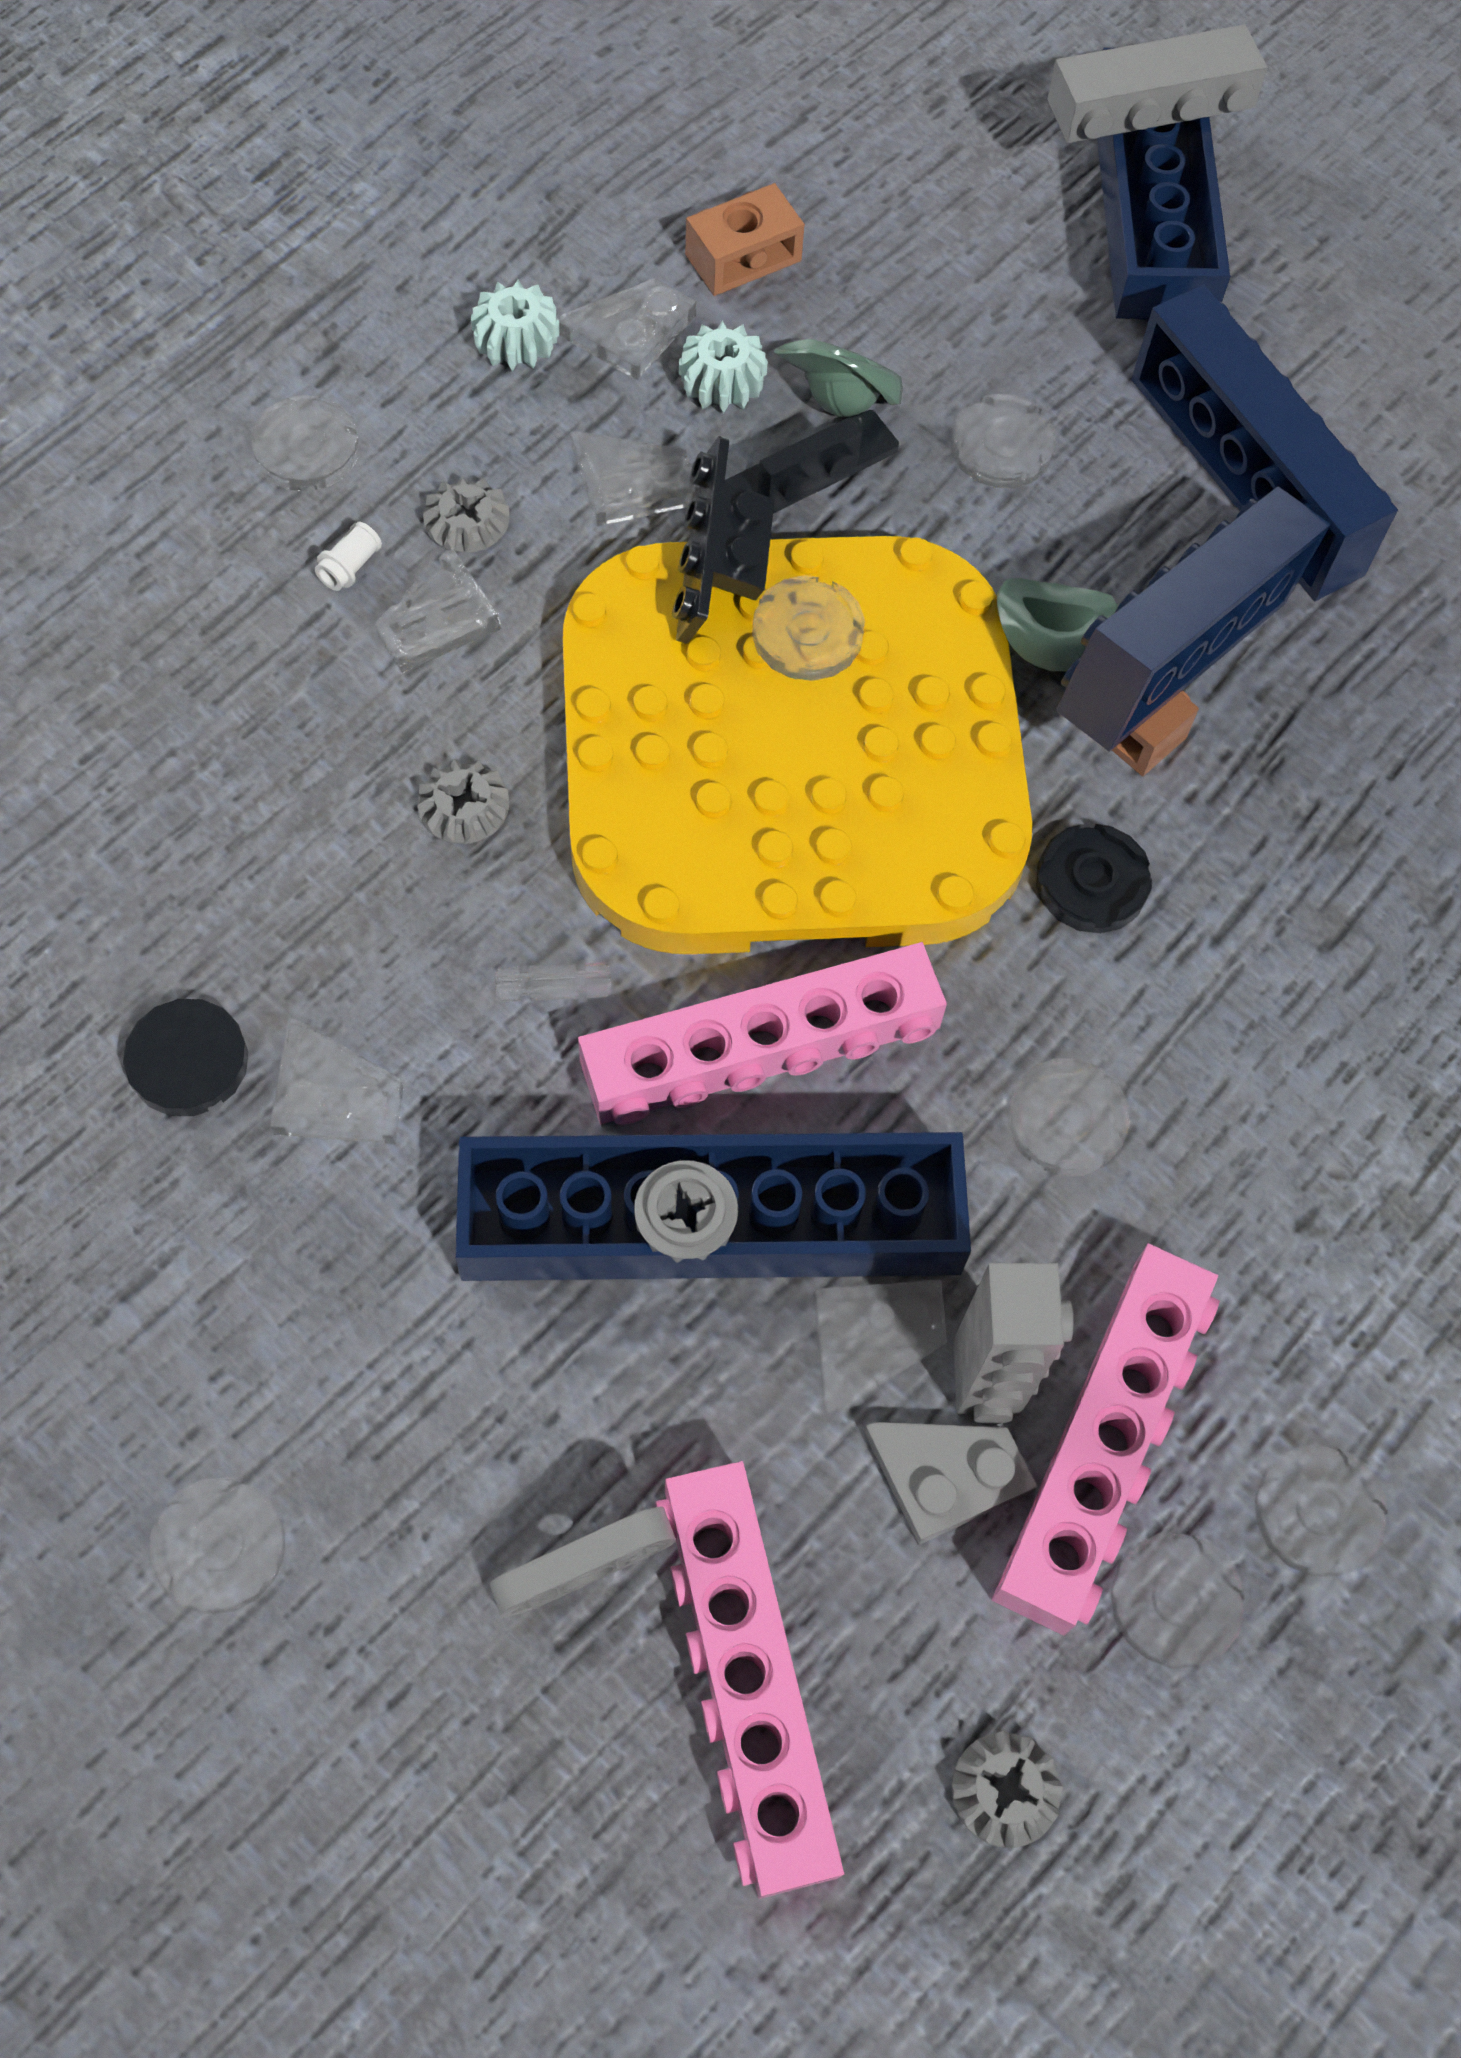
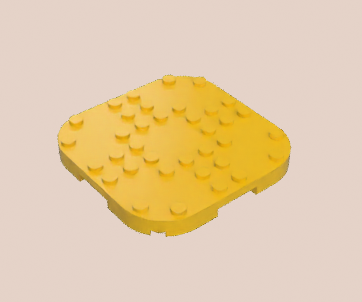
(786, 807)

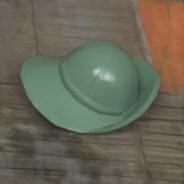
(841, 378)
(1049, 620)

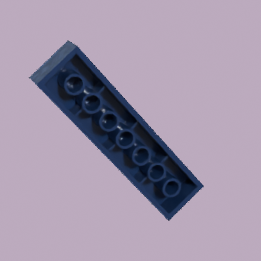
(801, 1199)

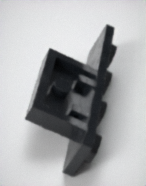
(820, 460)
(725, 541)

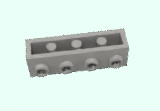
(1156, 83)
(1009, 1339)

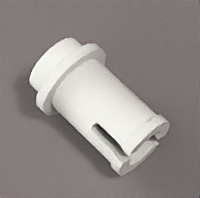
(339, 565)

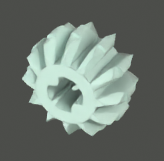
(515, 325)
(723, 366)

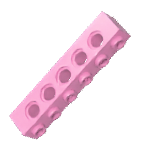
(896, 977)
(1031, 1580)
(809, 1853)

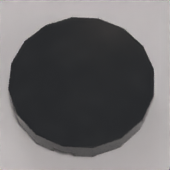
(1094, 878)
(185, 1057)

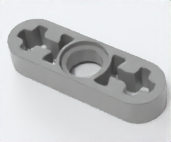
(582, 1562)

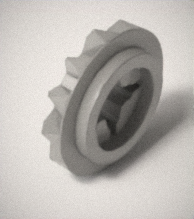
(461, 531)
(474, 820)
(699, 1186)
(976, 1798)

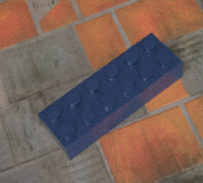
(1162, 215)
(1258, 432)
(1189, 617)

